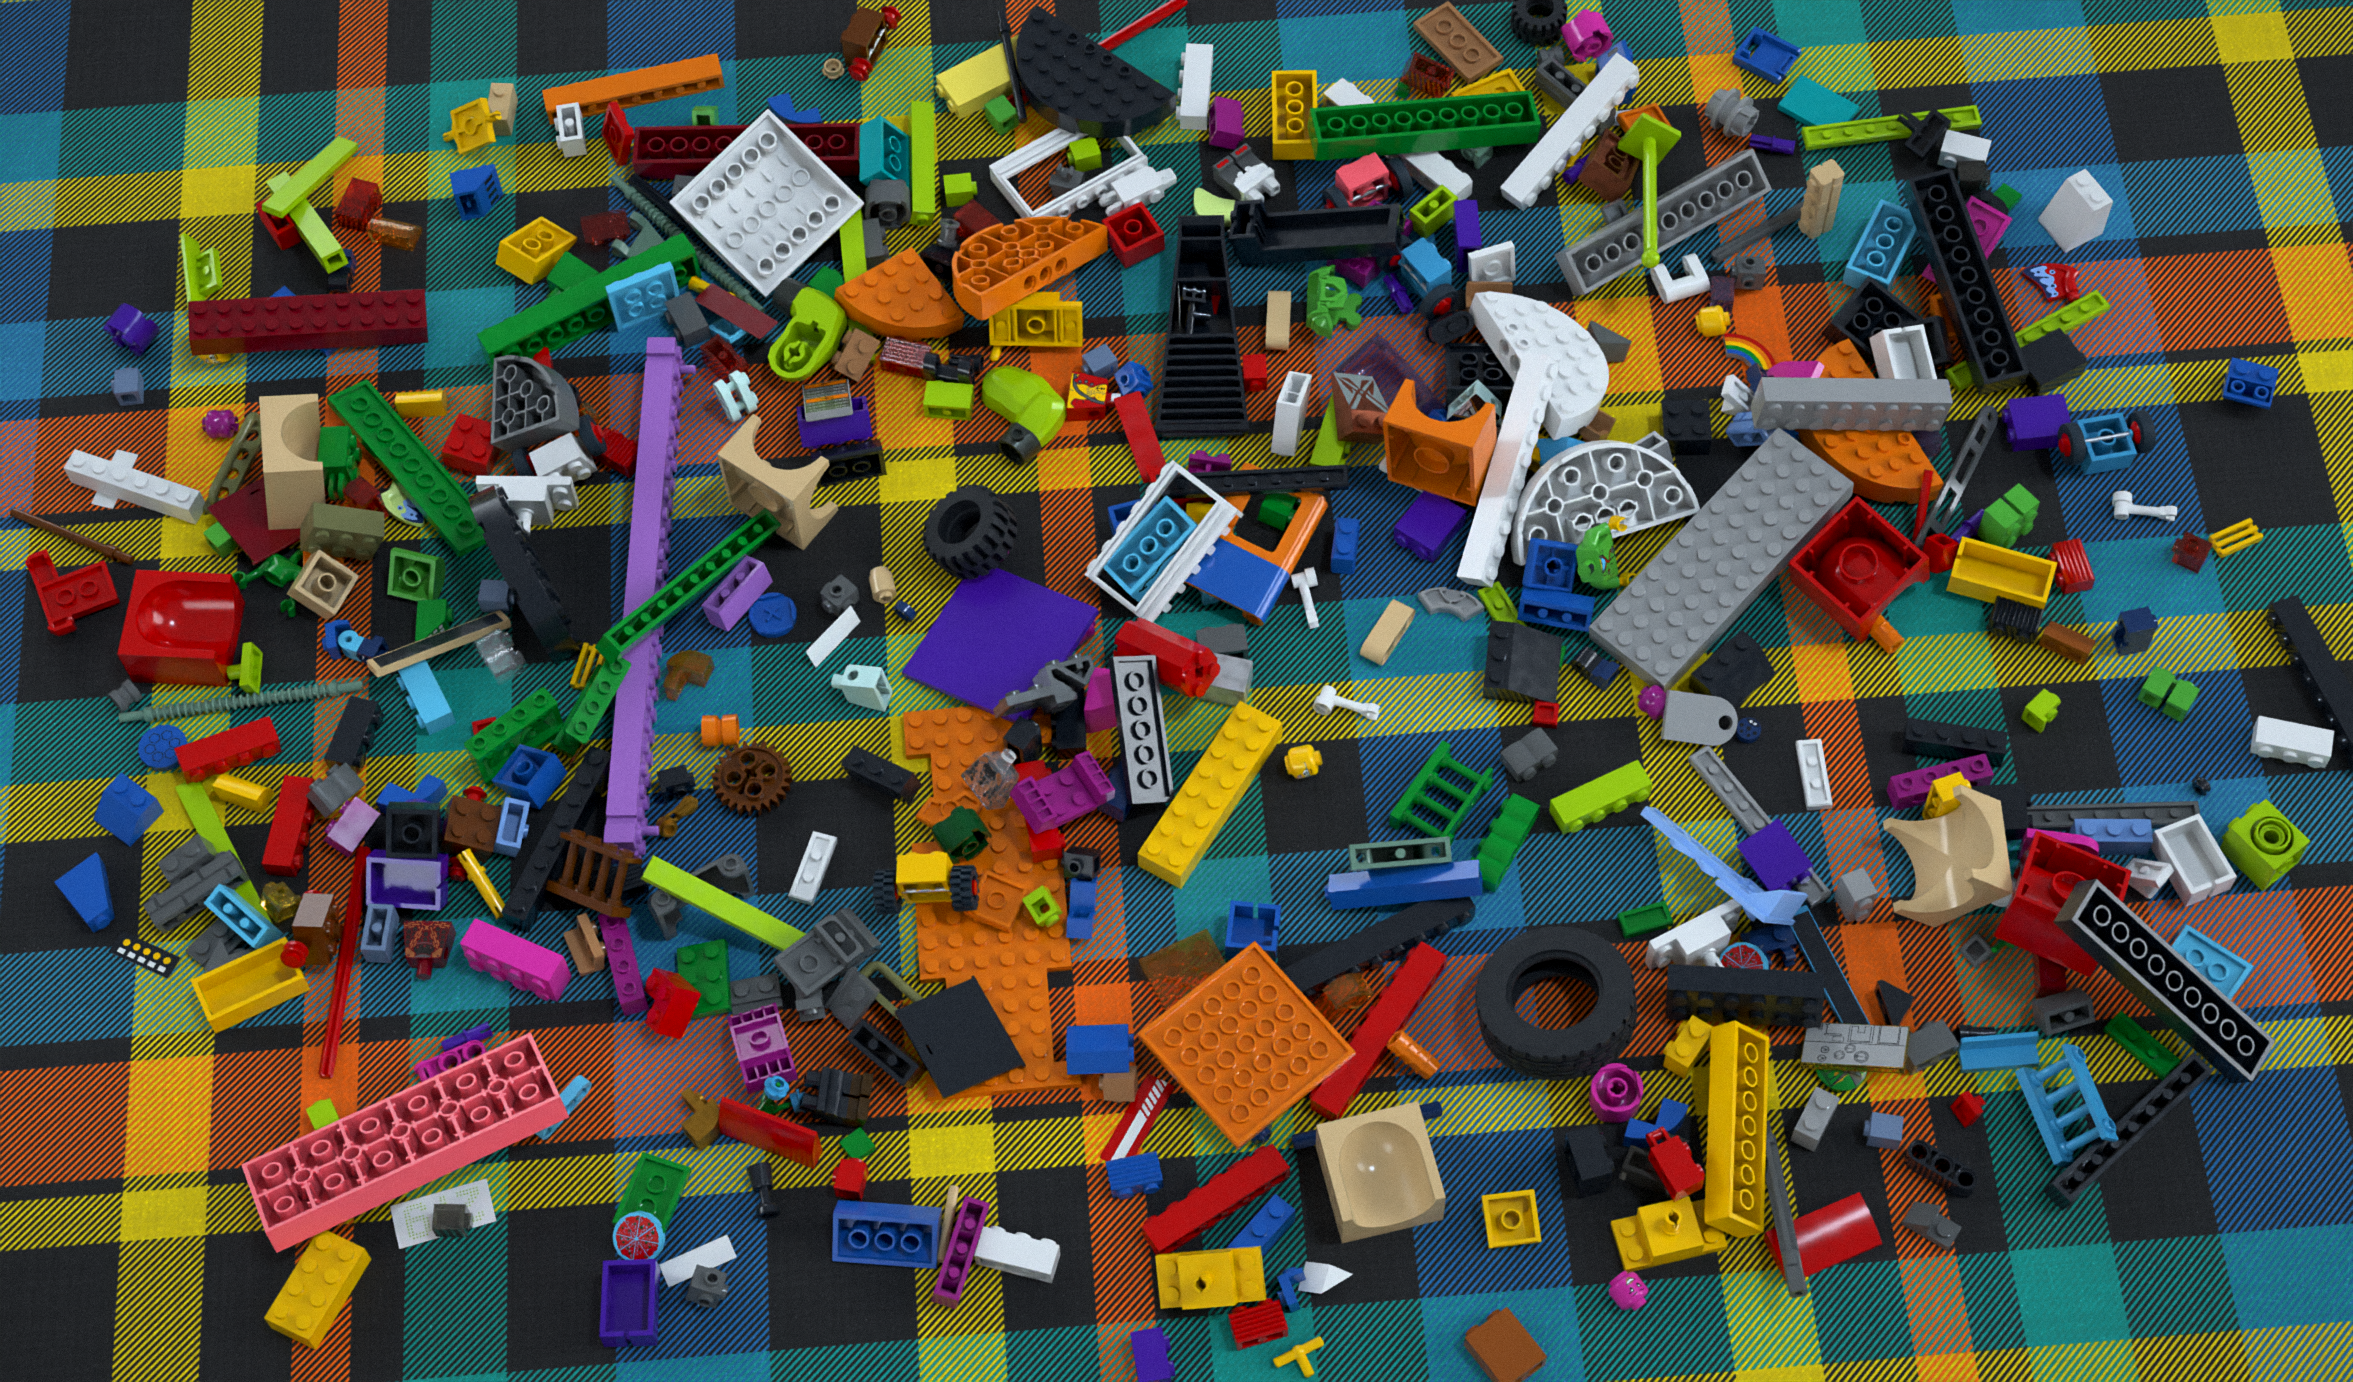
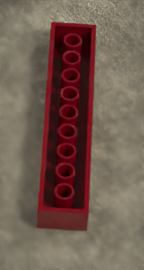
(688, 150)
(307, 322)

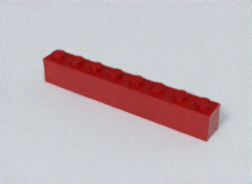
(1371, 1039)

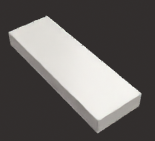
(1814, 774)
(812, 868)

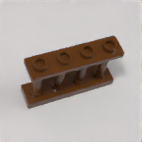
(580, 892)

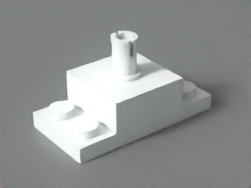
(534, 496)
(1696, 941)

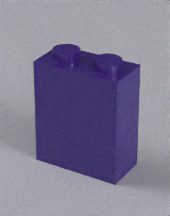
(1465, 232)
(2035, 421)
(1429, 525)
(1776, 858)

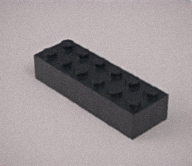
(1745, 995)

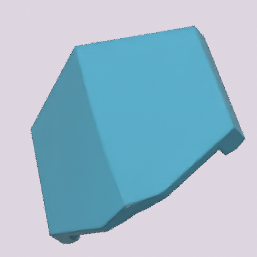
(727, 330)

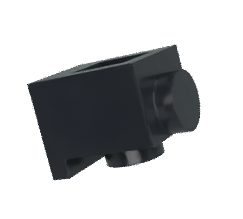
(675, 782)

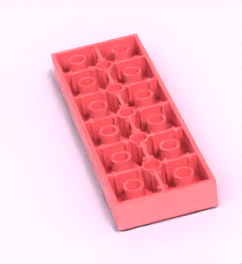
(403, 1142)

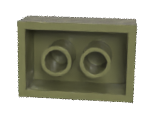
(342, 531)

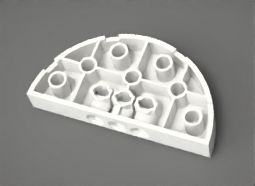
(1524, 325)
(1592, 485)

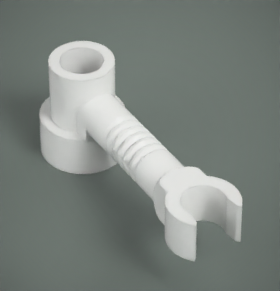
(2123, 507)
(1304, 581)
(1327, 700)

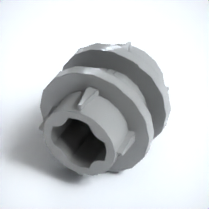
(1728, 110)

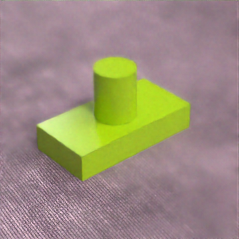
(249, 670)

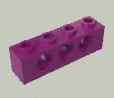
(1913, 787)
(623, 964)
(960, 1252)

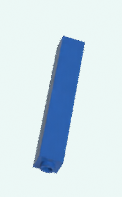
(1404, 884)

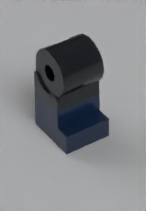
(342, 278)
(1595, 668)

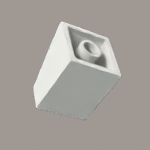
(2077, 211)

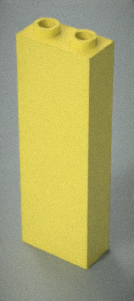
(976, 81)

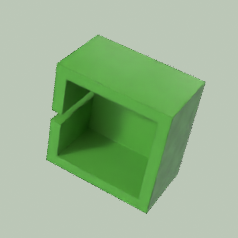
(2005, 522)

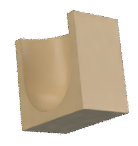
(291, 458)
(1380, 1172)

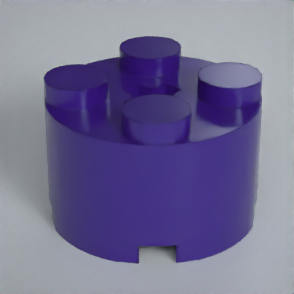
(131, 329)

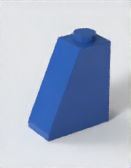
(89, 892)

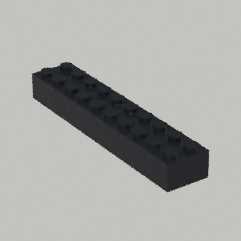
(1965, 281)
(2164, 981)

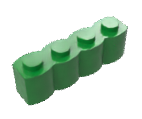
(1505, 839)

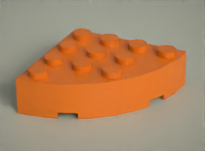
(900, 300)

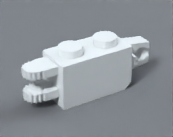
(1139, 186)

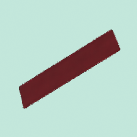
(736, 311)

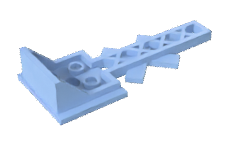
(1768, 906)

